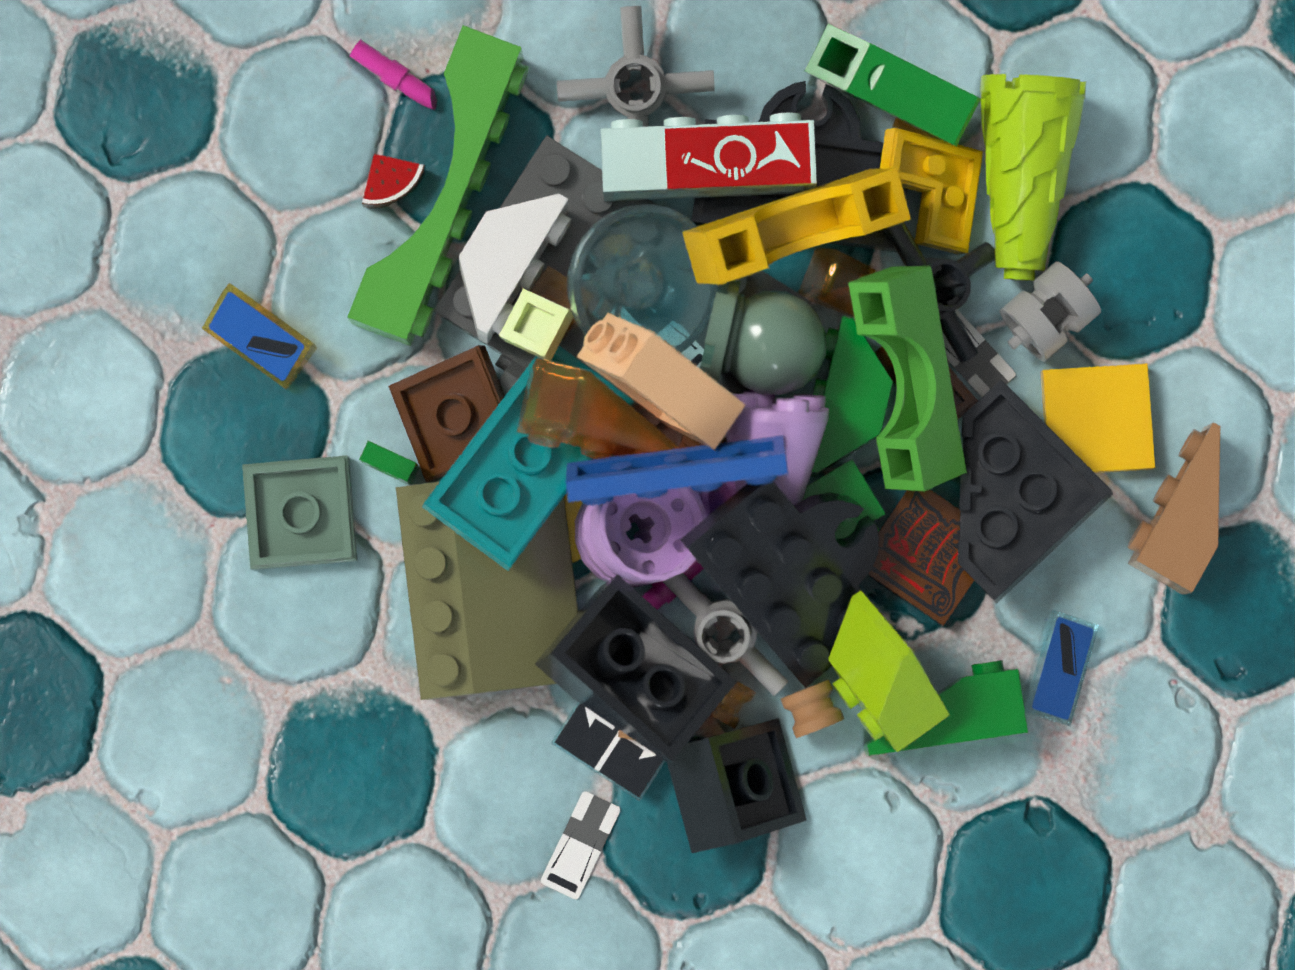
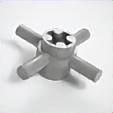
(634, 60)
(727, 651)

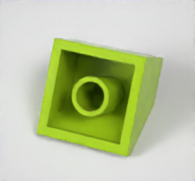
(882, 677)

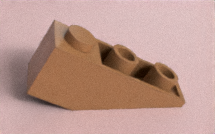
(1186, 525)

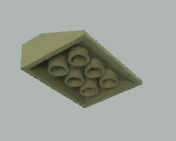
(473, 618)

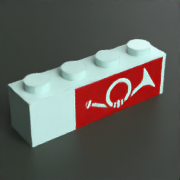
(708, 158)

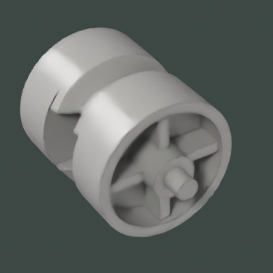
(1053, 308)

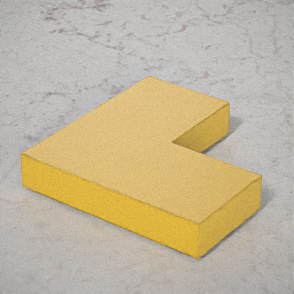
(947, 181)

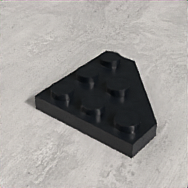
(1018, 492)

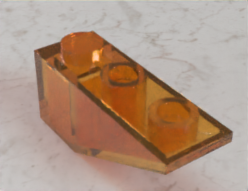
(582, 411)

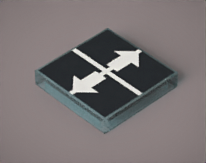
(599, 748)

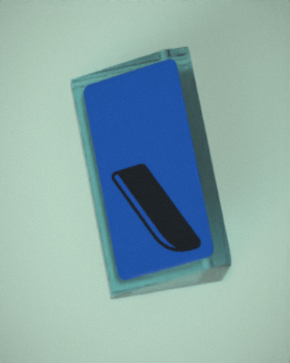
(1059, 667)

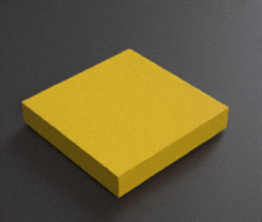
(1102, 415)

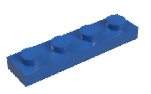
(694, 467)

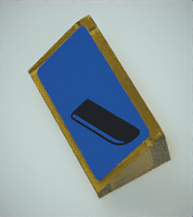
(258, 336)

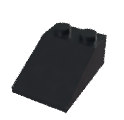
(636, 670)

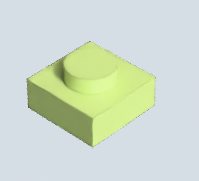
(536, 325)

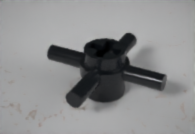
(951, 283)

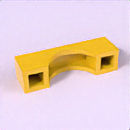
(795, 223)

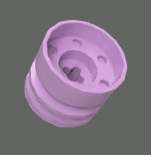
(656, 547)

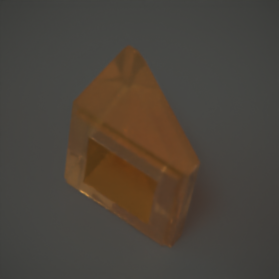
(829, 277)

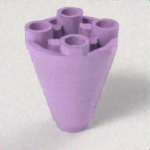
(800, 422)

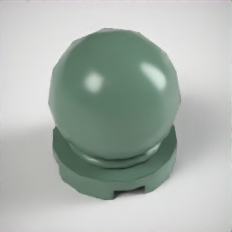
(763, 340)

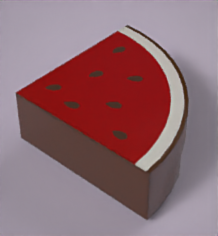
(391, 181)

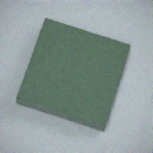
(299, 512)

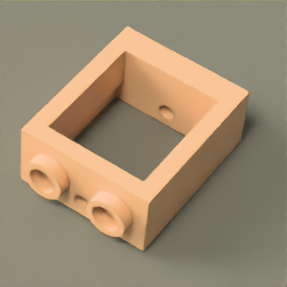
(660, 380)

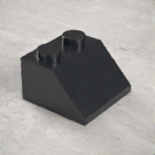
(736, 786)

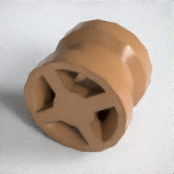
(812, 709)

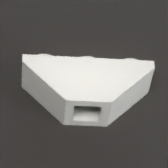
(506, 257)

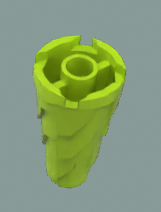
(1028, 154)

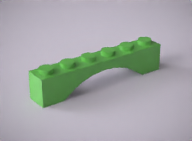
(398, 287)

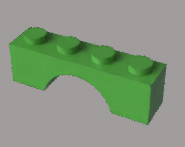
(923, 435)

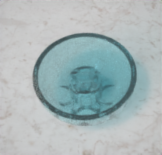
(658, 279)

